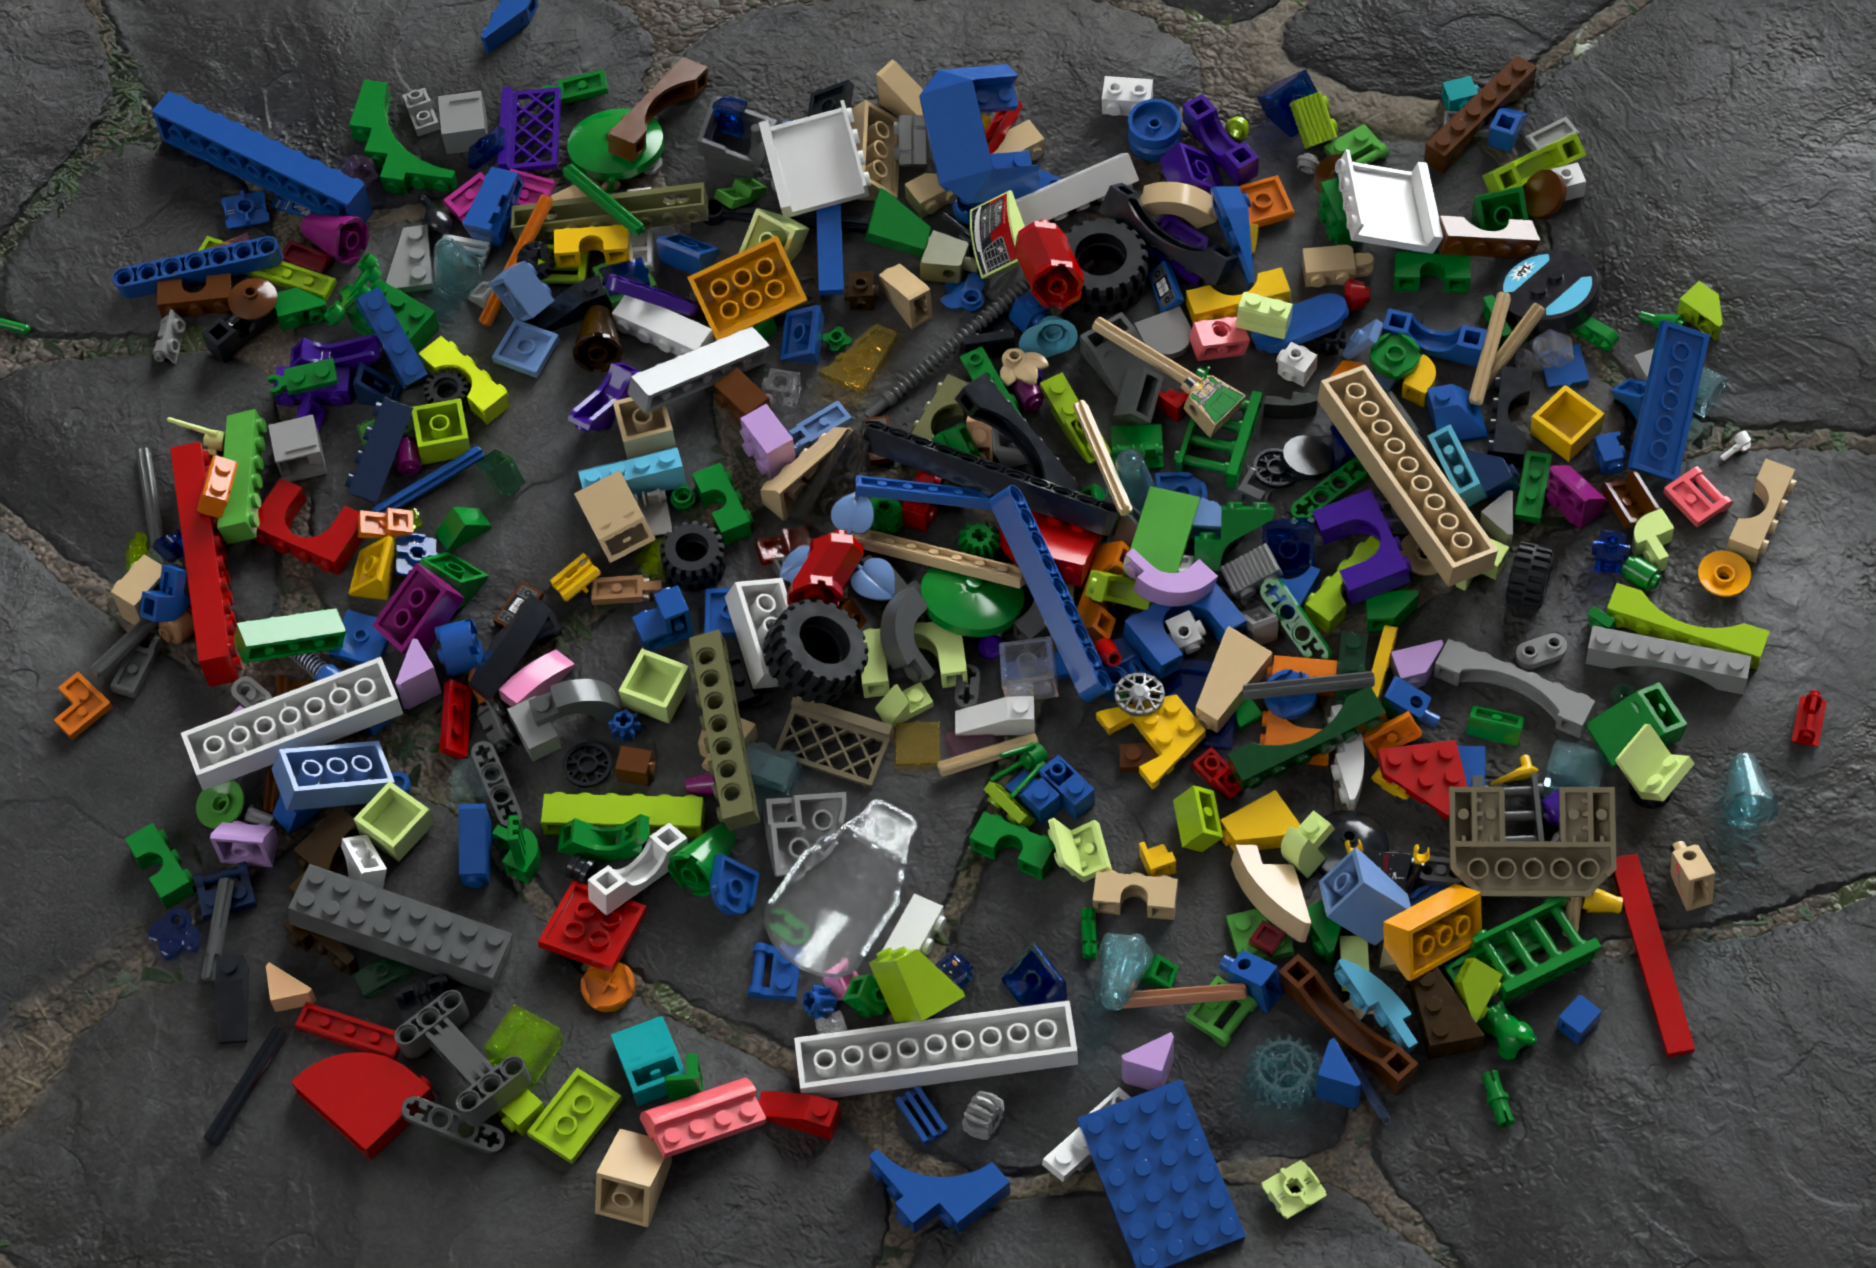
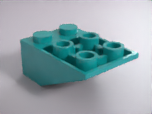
(648, 1057)

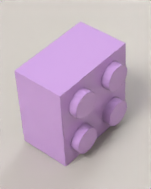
(767, 441)

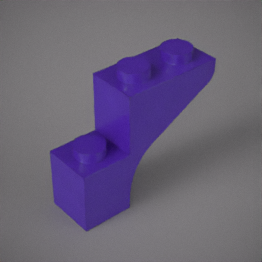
(344, 353)
(597, 409)

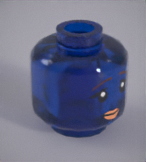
(956, 968)

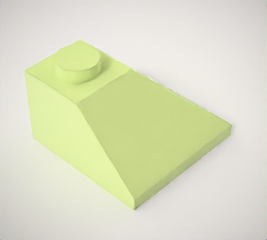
(769, 224)

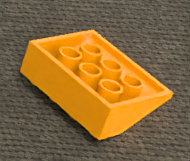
(747, 288)

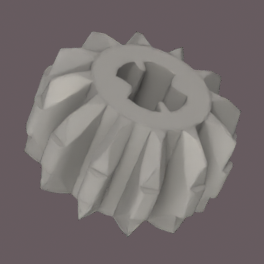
(983, 1115)

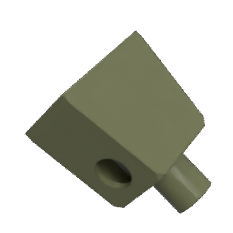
(946, 259)

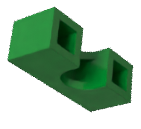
(1412, 267)
(715, 486)
(995, 834)
(151, 848)

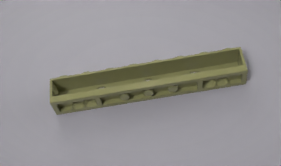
(645, 205)

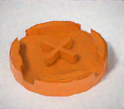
(608, 990)

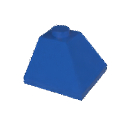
(1451, 406)

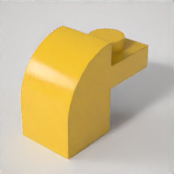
(1416, 384)

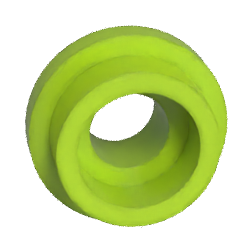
(1237, 128)

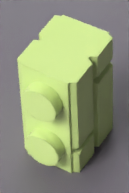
(1264, 315)

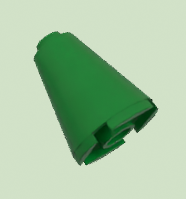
(695, 864)

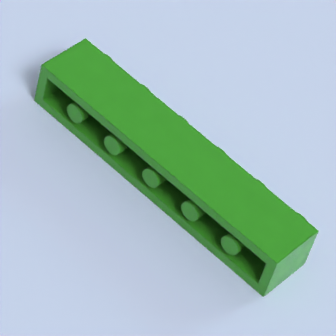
(244, 445)

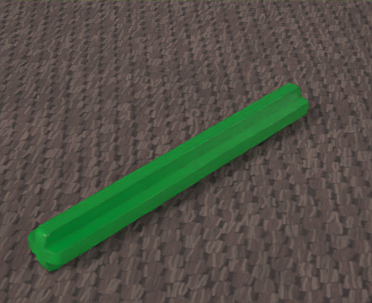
(605, 201)

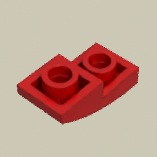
(1216, 773)

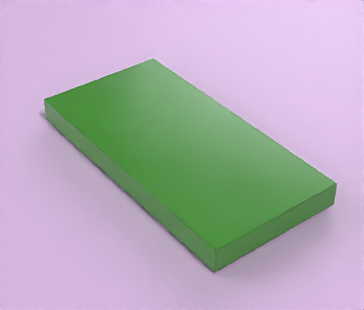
(1165, 528)

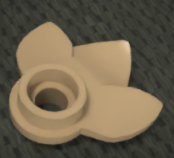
(1023, 368)

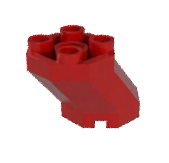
(1049, 264)
(827, 569)

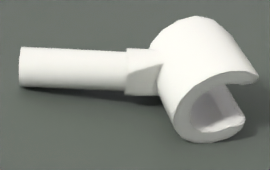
(1742, 444)

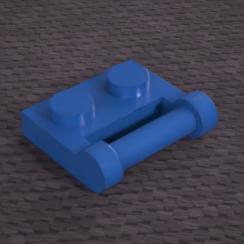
(784, 975)

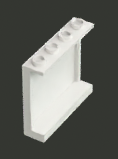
(815, 161)
(1389, 205)

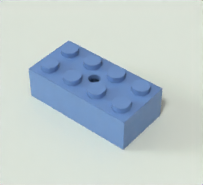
(330, 775)

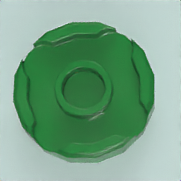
(1395, 356)

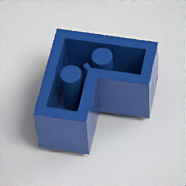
(666, 623)

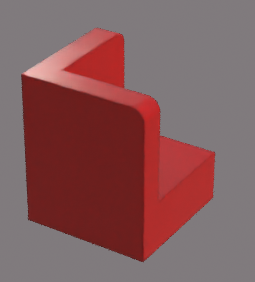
(1172, 404)

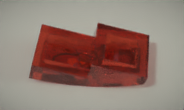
(780, 546)

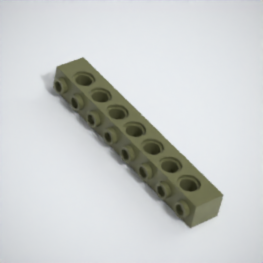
(744, 809)

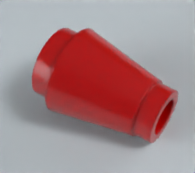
(1108, 652)

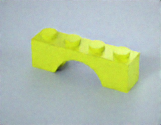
(485, 397)

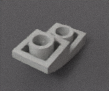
(421, 112)

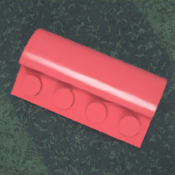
(703, 1117)

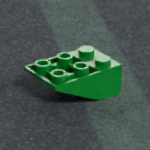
(1623, 721)

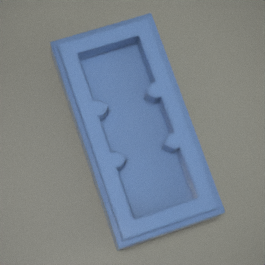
(1362, 339)

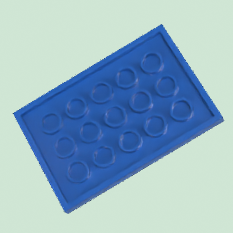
(1161, 1177)

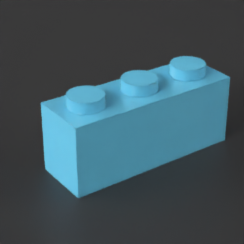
(1457, 465)

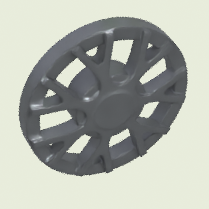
(1139, 694)

